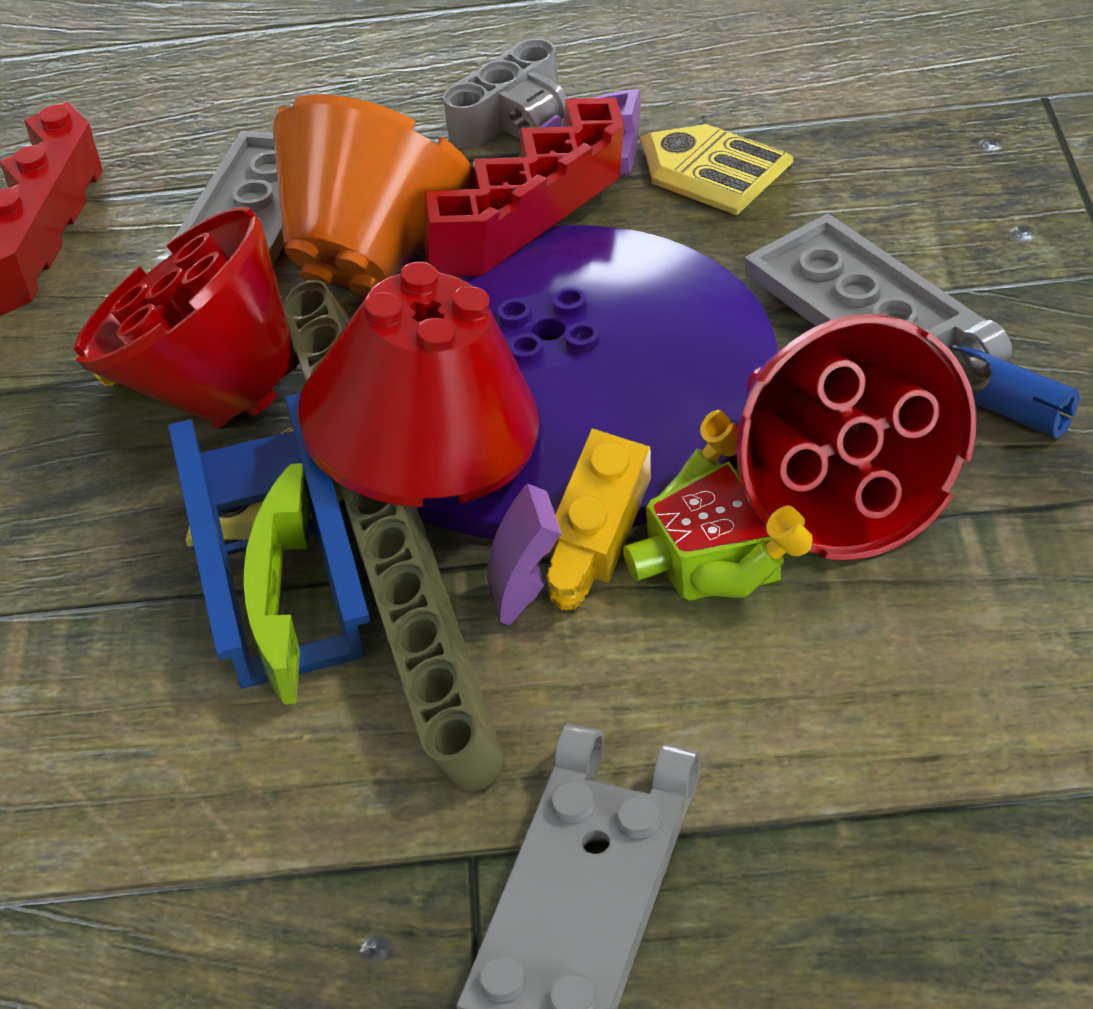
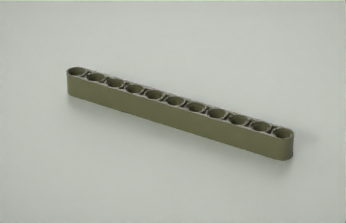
(409, 593)

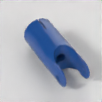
(1025, 396)

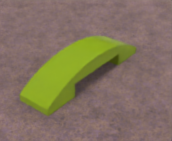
(279, 526)

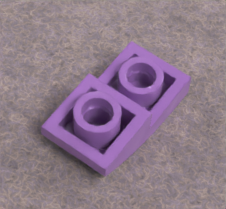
(519, 544)

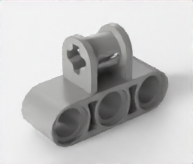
(505, 95)

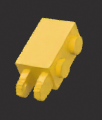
(596, 515)

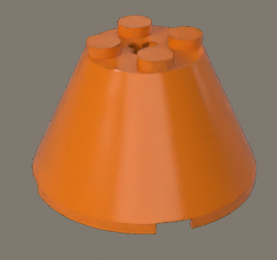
(356, 187)

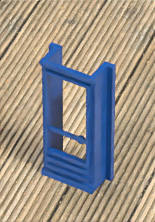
(243, 477)

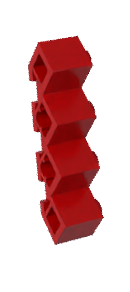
(527, 194)
(42, 197)

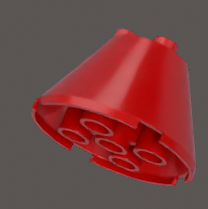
(198, 326)
(420, 395)
(857, 433)

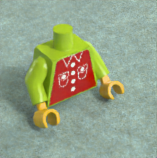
(708, 531)

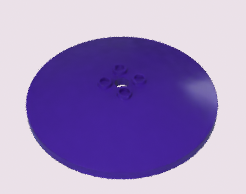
(640, 353)

